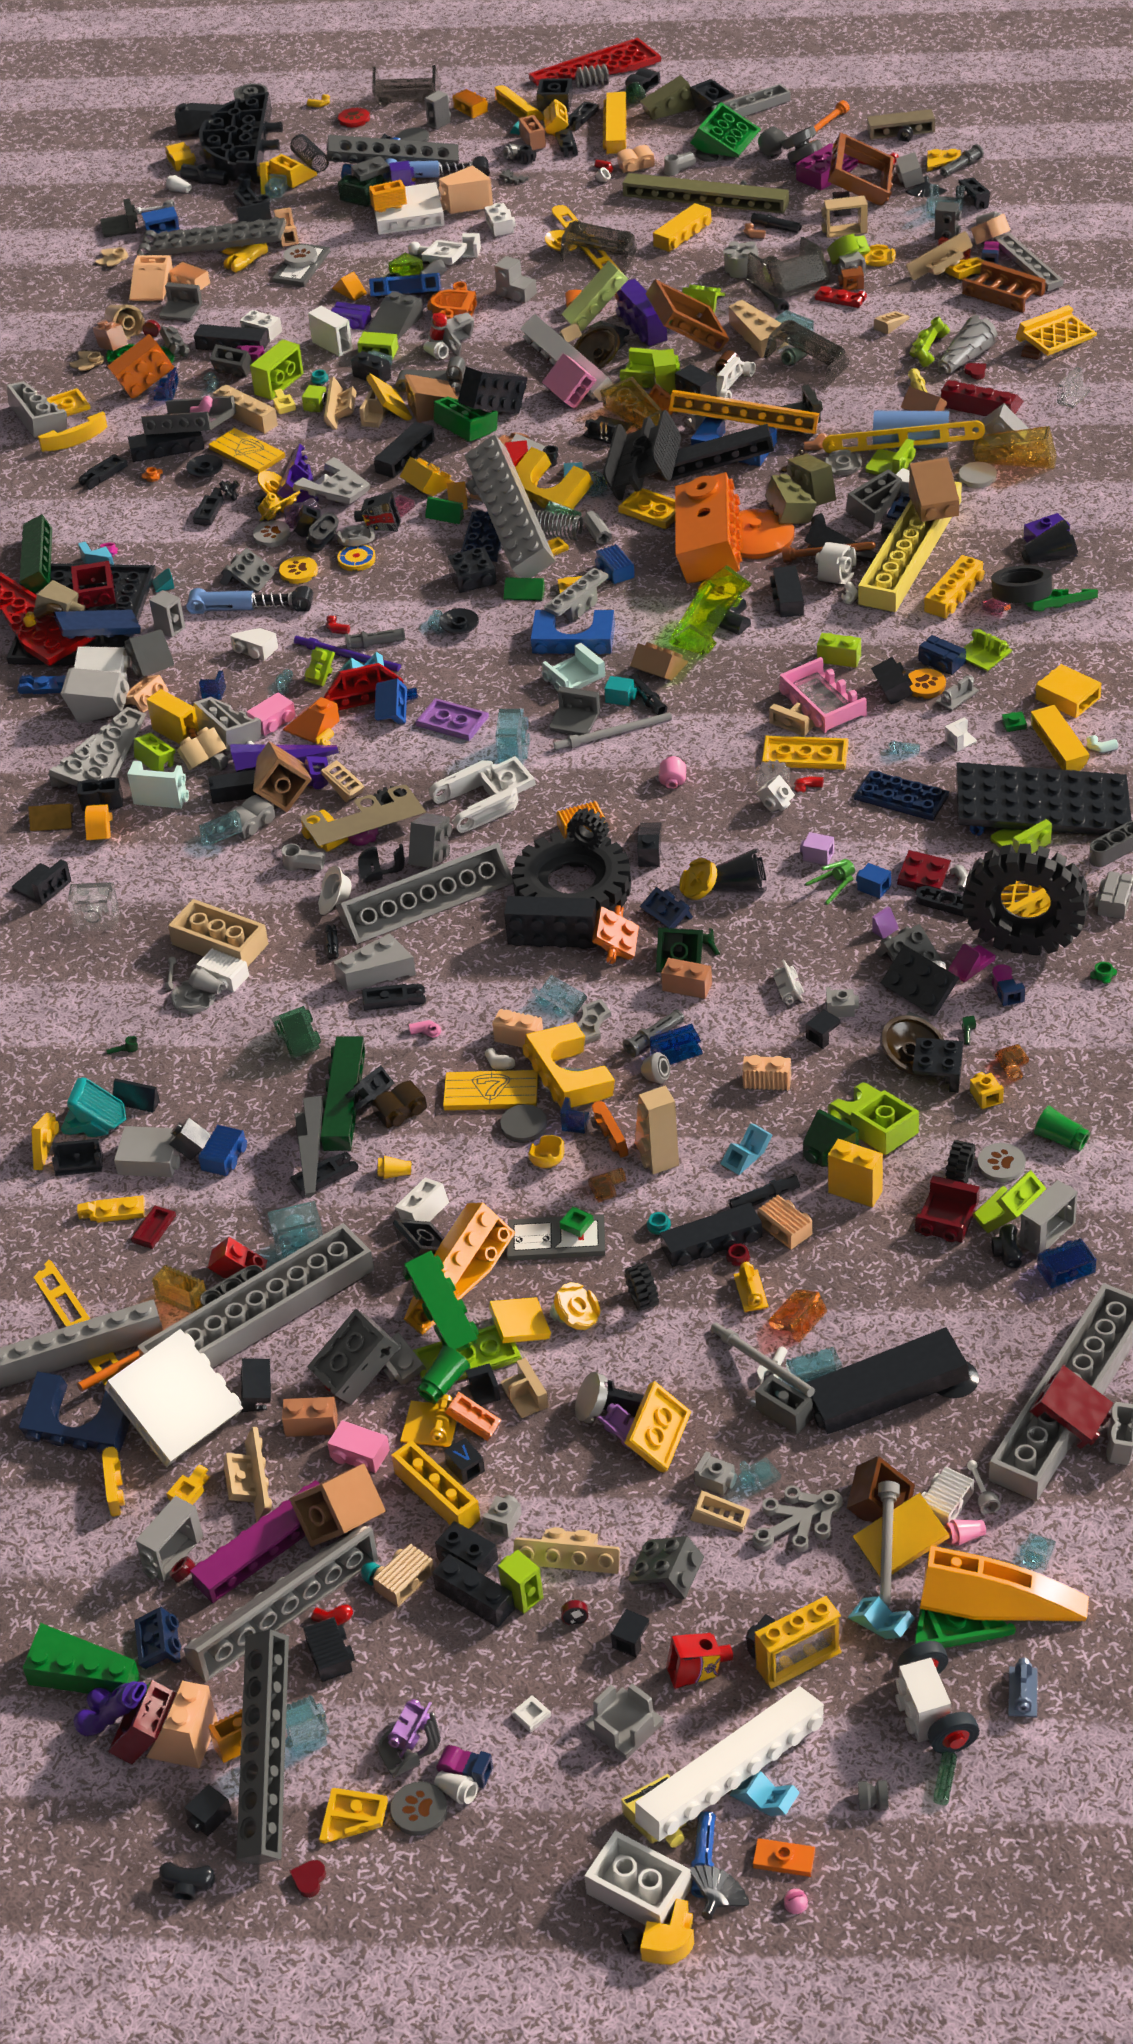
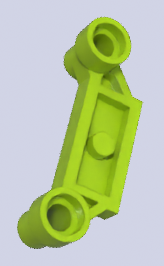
(925, 340)

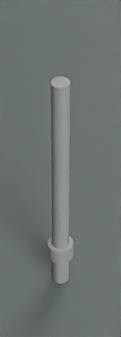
(575, 740)
(732, 1339)

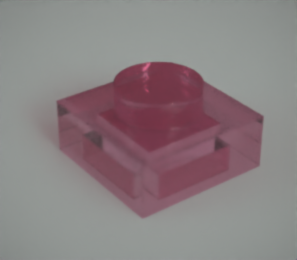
(404, 504)
(995, 607)

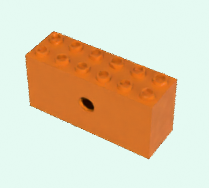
(707, 527)

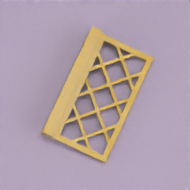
(1050, 323)
(1030, 903)

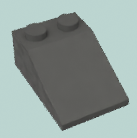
(397, 314)

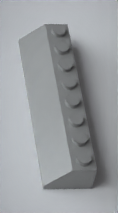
(425, 893)
(78, 1343)
(282, 1601)

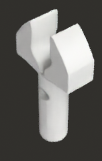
(778, 1358)

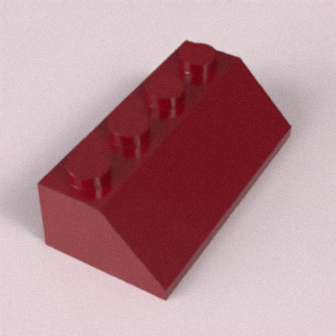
(977, 399)

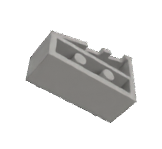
(229, 724)
(374, 963)

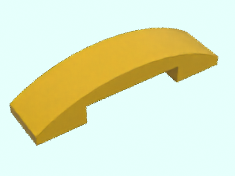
(76, 435)

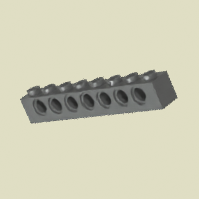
(360, 149)
(263, 1748)

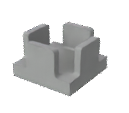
(623, 1719)

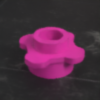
(111, 548)

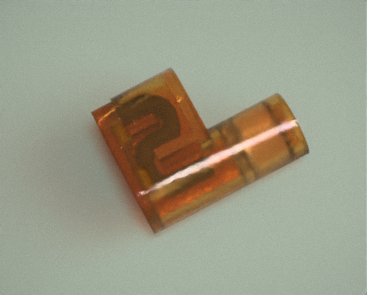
(1010, 1059)
(603, 1184)

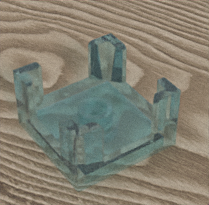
(934, 198)

